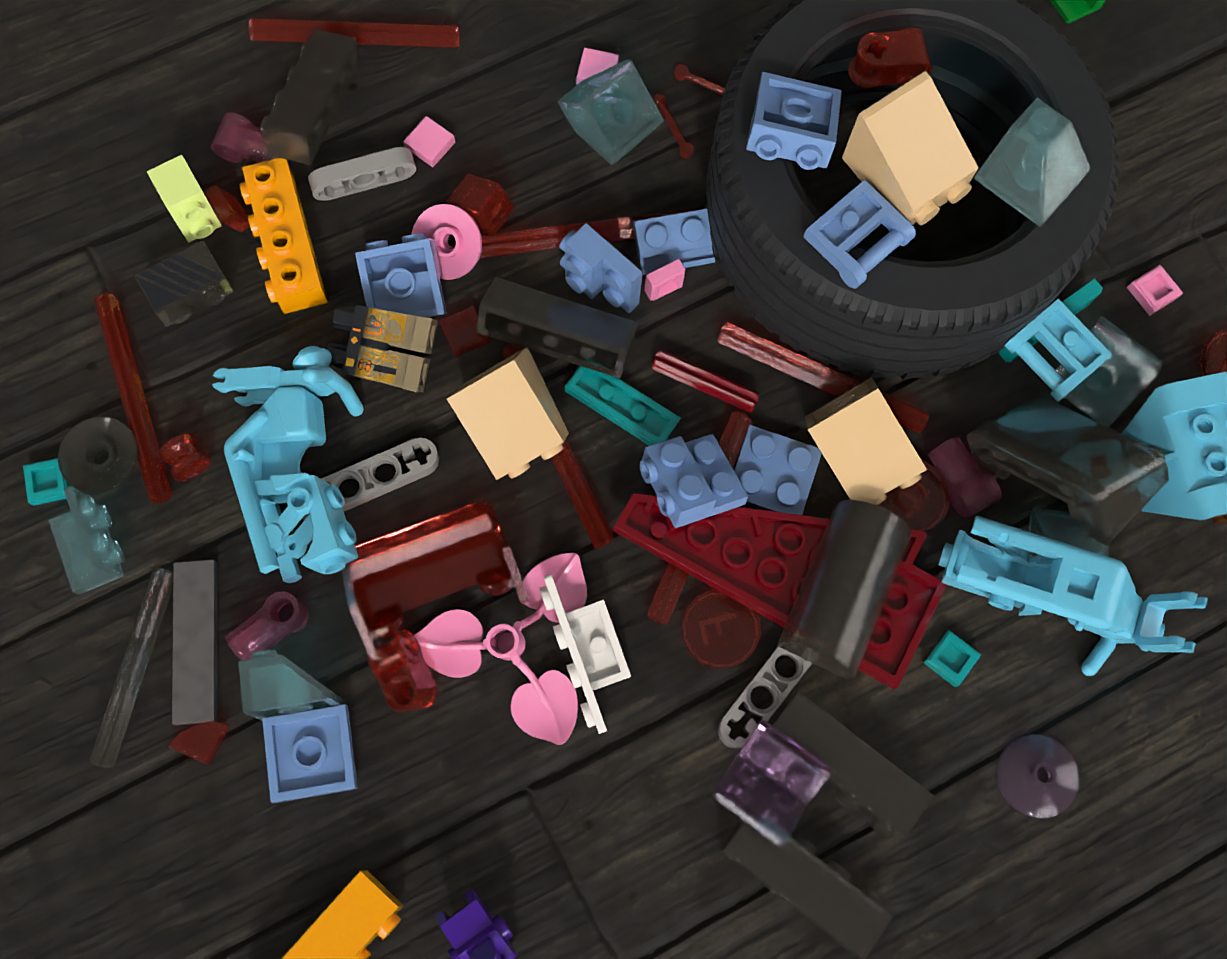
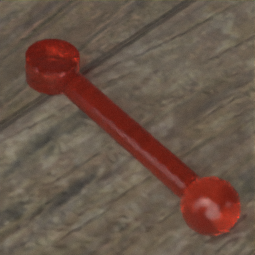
(681, 73)
(686, 149)

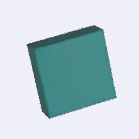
(44, 482)
(952, 658)

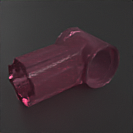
(239, 139)
(968, 485)
(264, 627)

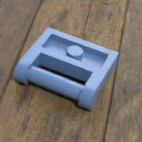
(849, 224)

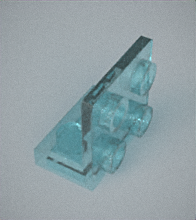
(86, 543)

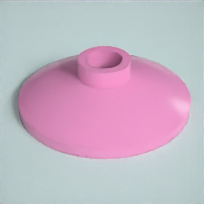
(449, 219)

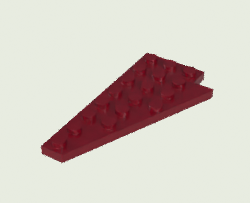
(764, 561)

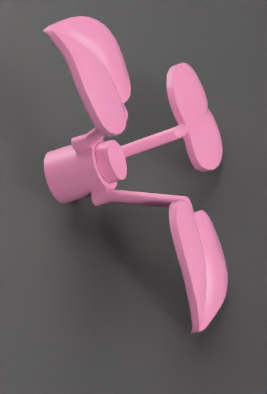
(453, 644)

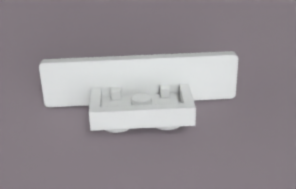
(593, 648)

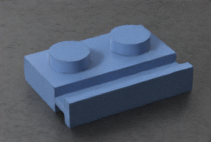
(673, 238)

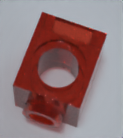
(483, 201)

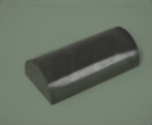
(846, 587)

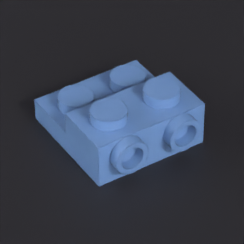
(794, 121)
(596, 266)
(402, 276)
(691, 479)

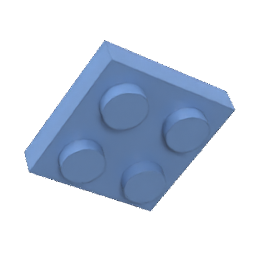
(776, 471)
(309, 753)

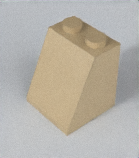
(911, 151)
(510, 415)
(865, 444)

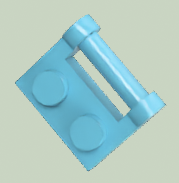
(1067, 341)

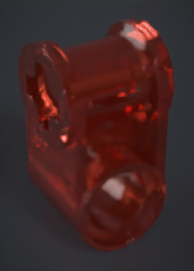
(894, 55)
(399, 667)

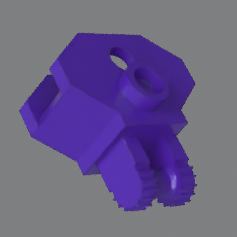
(476, 932)

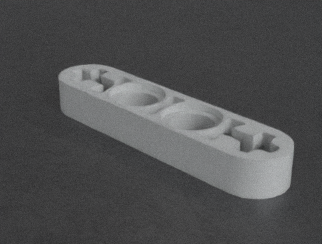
(365, 470)
(779, 689)

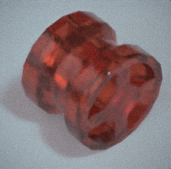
(184, 457)

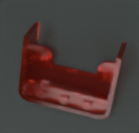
(425, 565)

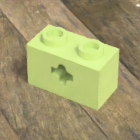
(184, 198)

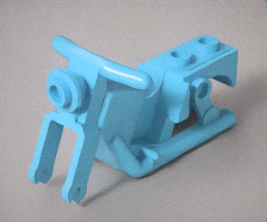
(267, 458)
(1066, 581)

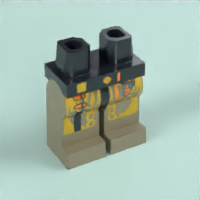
(371, 343)

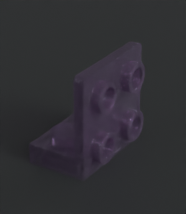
(771, 783)

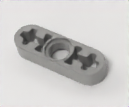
(362, 173)

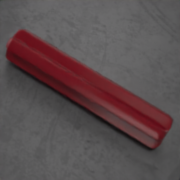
(705, 380)

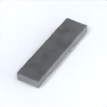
(195, 642)

